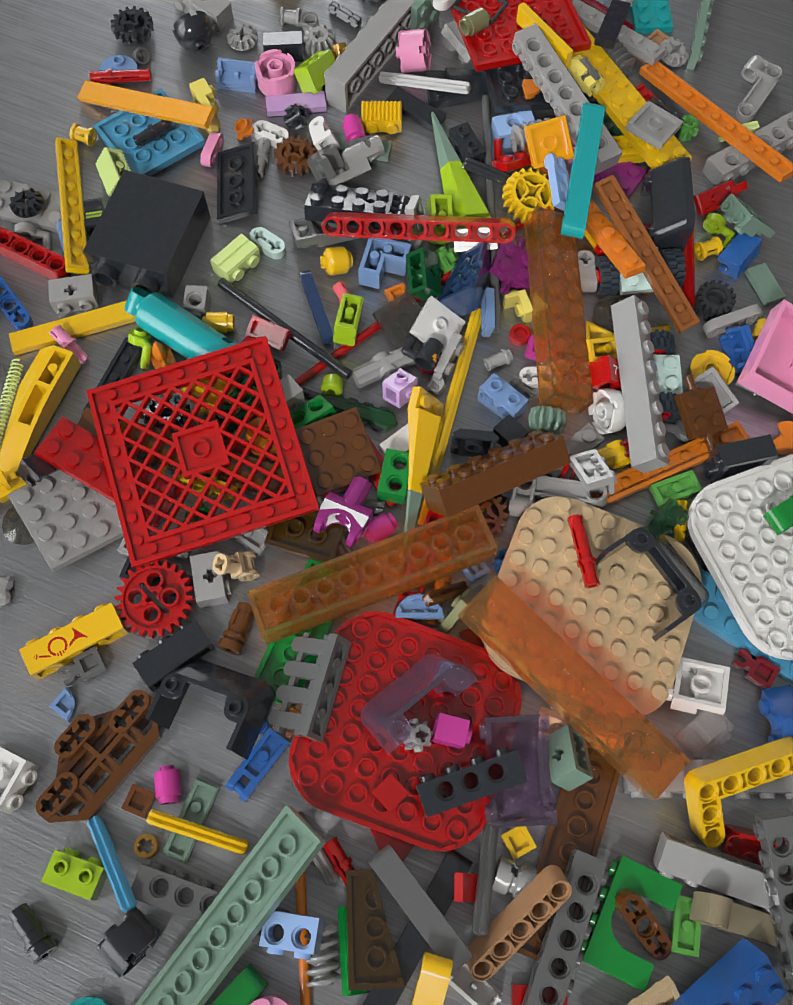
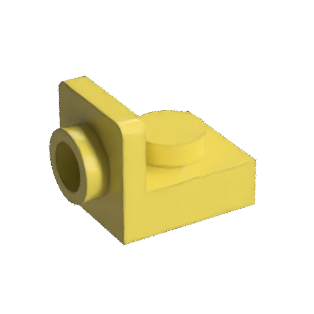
(521, 303)

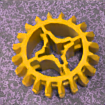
(528, 184)

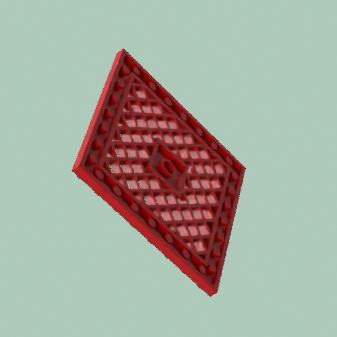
(200, 451)

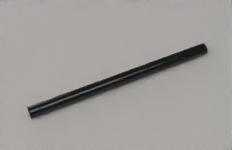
(295, 336)

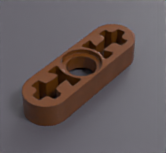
(653, 929)

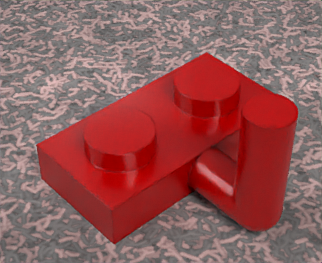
(509, 162)

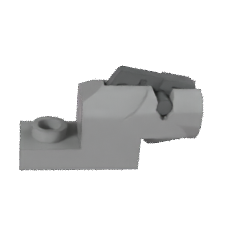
(358, 157)

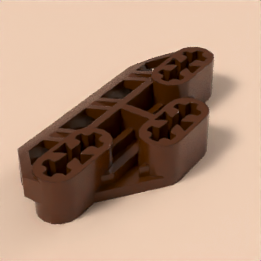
(94, 757)

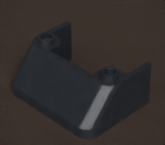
(672, 203)
(690, 591)
(246, 703)

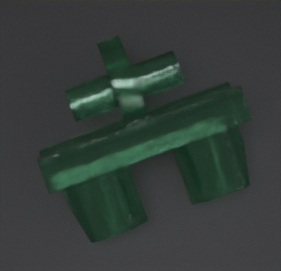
(669, 517)

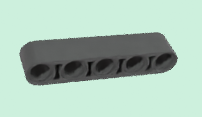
(419, 907)

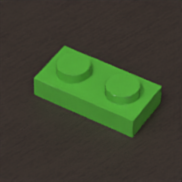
(676, 487)
(684, 932)

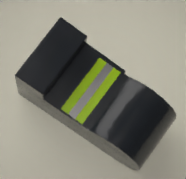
(93, 211)

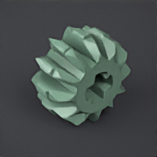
(547, 419)

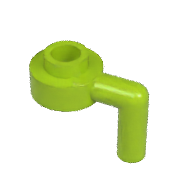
(715, 224)
(141, 338)

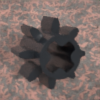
(295, 117)

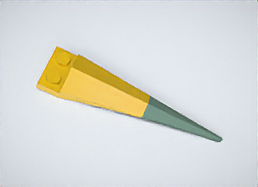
(424, 436)

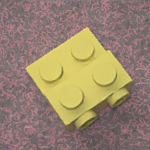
(204, 95)

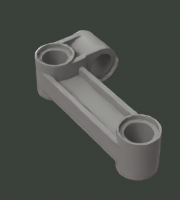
(765, 79)
(550, 487)

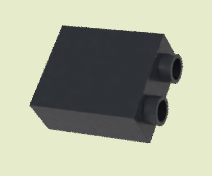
(147, 234)

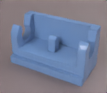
(236, 75)

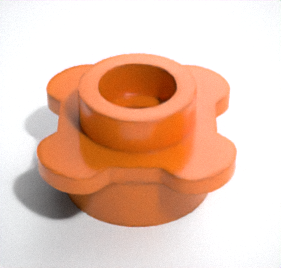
(243, 128)

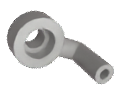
(29, 232)

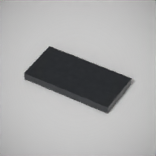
(237, 183)

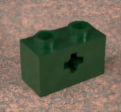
(423, 274)

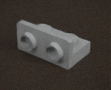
(593, 471)

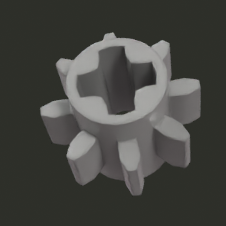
(419, 736)

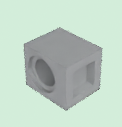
(197, 295)

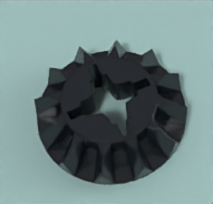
(35, 203)

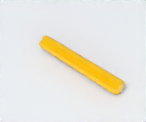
(197, 832)

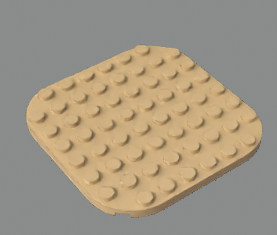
(604, 623)

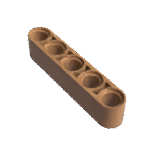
(518, 922)

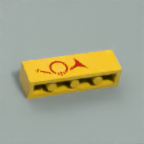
(63, 643)

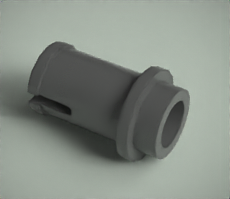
(520, 387)

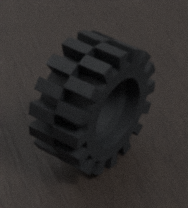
(715, 290)

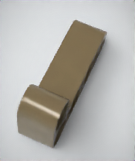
(733, 918)

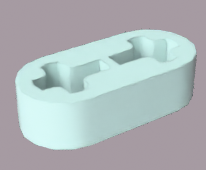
(270, 240)

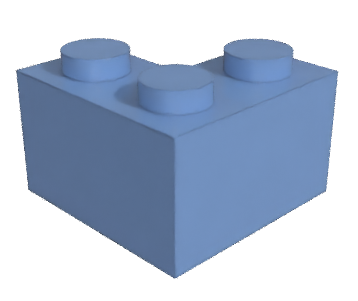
(382, 257)

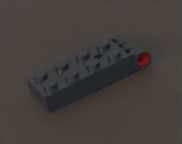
(340, 198)

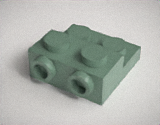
(745, 218)

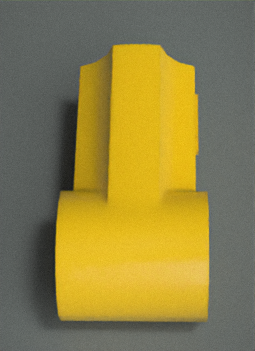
(615, 455)

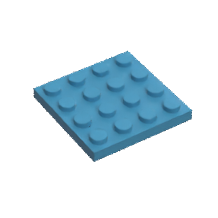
(118, 133)

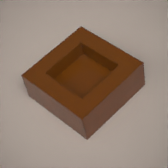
(139, 801)

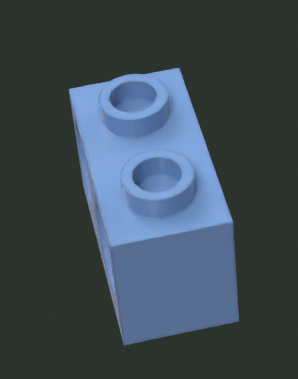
(502, 398)

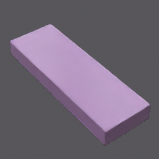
(311, 102)

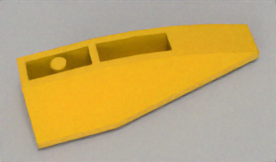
(36, 402)

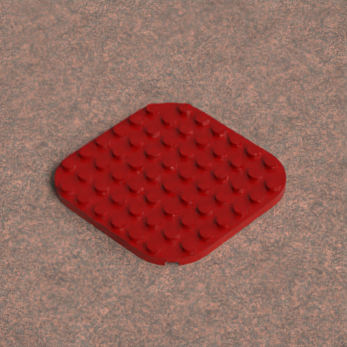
(351, 763)

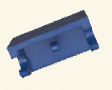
(739, 254)
(737, 346)

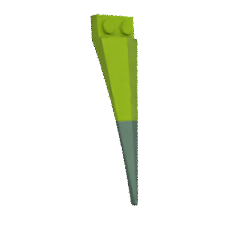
(455, 180)

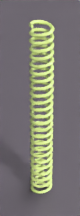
(9, 396)

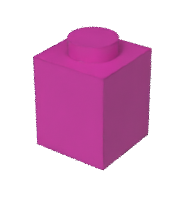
(451, 731)

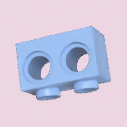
(293, 926)

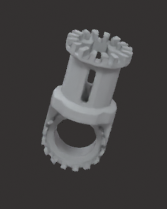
(298, 17)

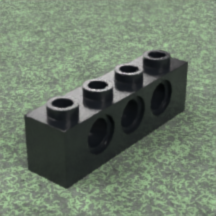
(511, 775)

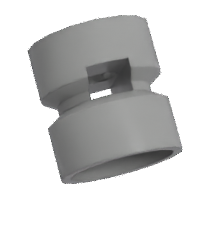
(510, 877)

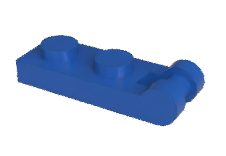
(258, 765)

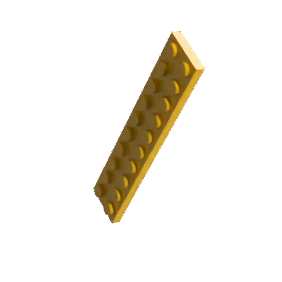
(623, 103)

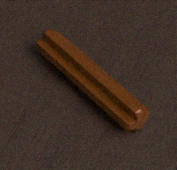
(444, 593)

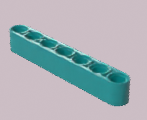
(583, 170)

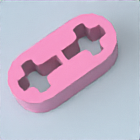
(211, 148)

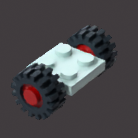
(610, 279)
(668, 373)

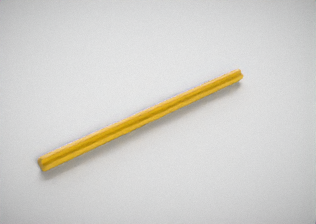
(454, 395)

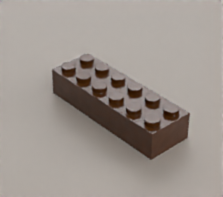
(494, 472)

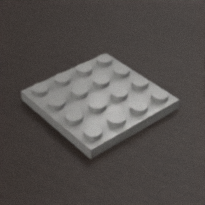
(66, 518)

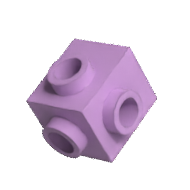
(398, 387)

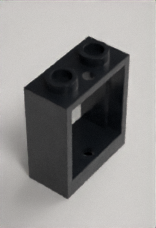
(739, 457)

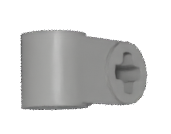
(587, 271)

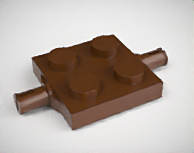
(701, 412)

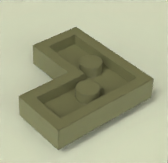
(459, 604)

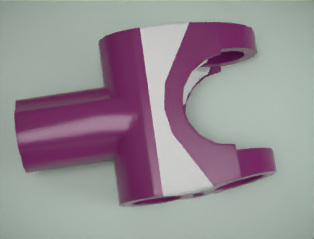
(347, 511)

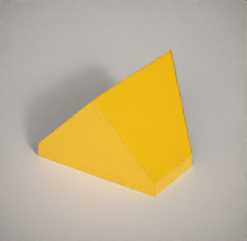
(599, 342)

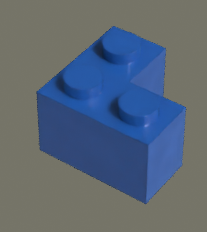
(777, 706)

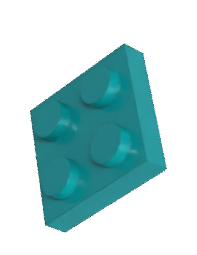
(651, 15)

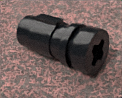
(31, 934)

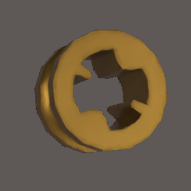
(144, 854)

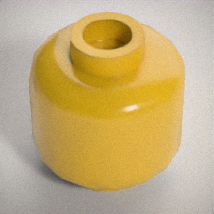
(336, 260)

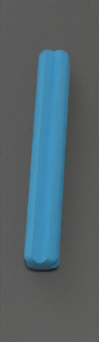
(111, 864)

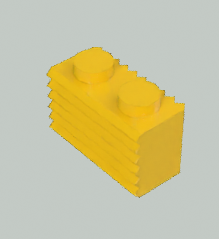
(381, 116)

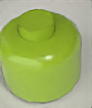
(332, 384)

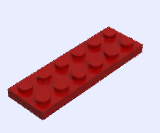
(80, 456)

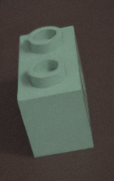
(568, 758)

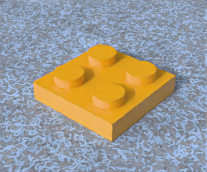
(546, 138)

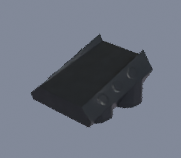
(472, 442)

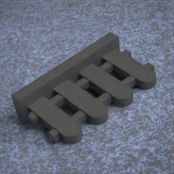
(322, 690)

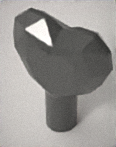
(678, 430)

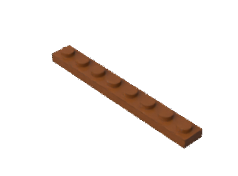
(656, 269)

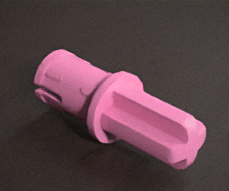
(68, 343)

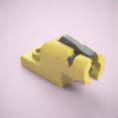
(586, 75)

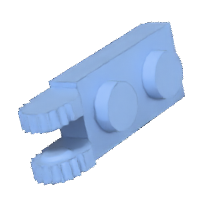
(557, 179)

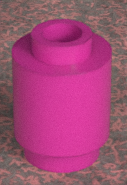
(352, 127)
(381, 527)
(168, 785)

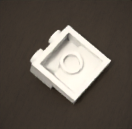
(699, 687)
(15, 777)

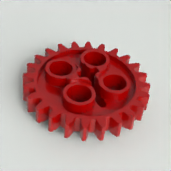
(138, 614)

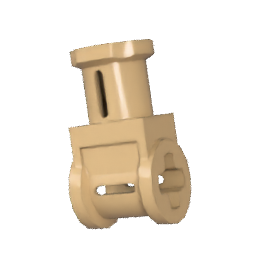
(239, 565)

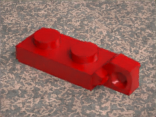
(712, 198)

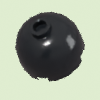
(193, 31)

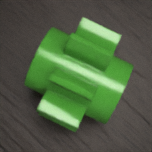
(689, 128)
(446, 258)

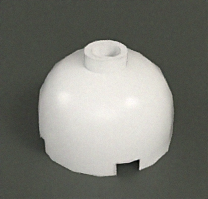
(607, 411)

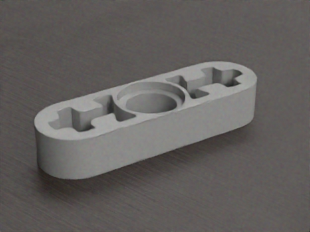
(734, 319)

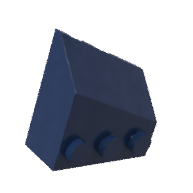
(467, 281)

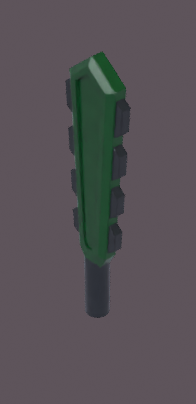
(379, 418)

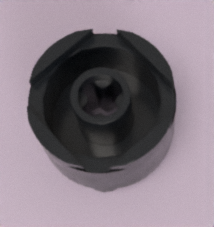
(127, 943)

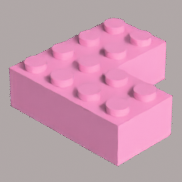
(771, 359)

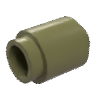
(474, 22)

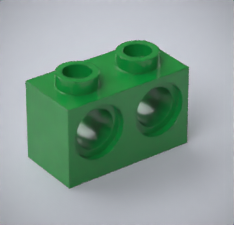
(311, 412)
(392, 476)

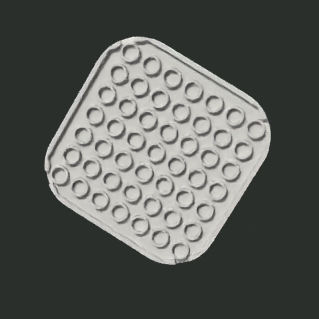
(746, 554)

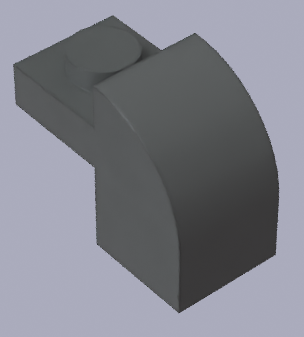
(325, 162)

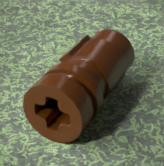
(238, 627)

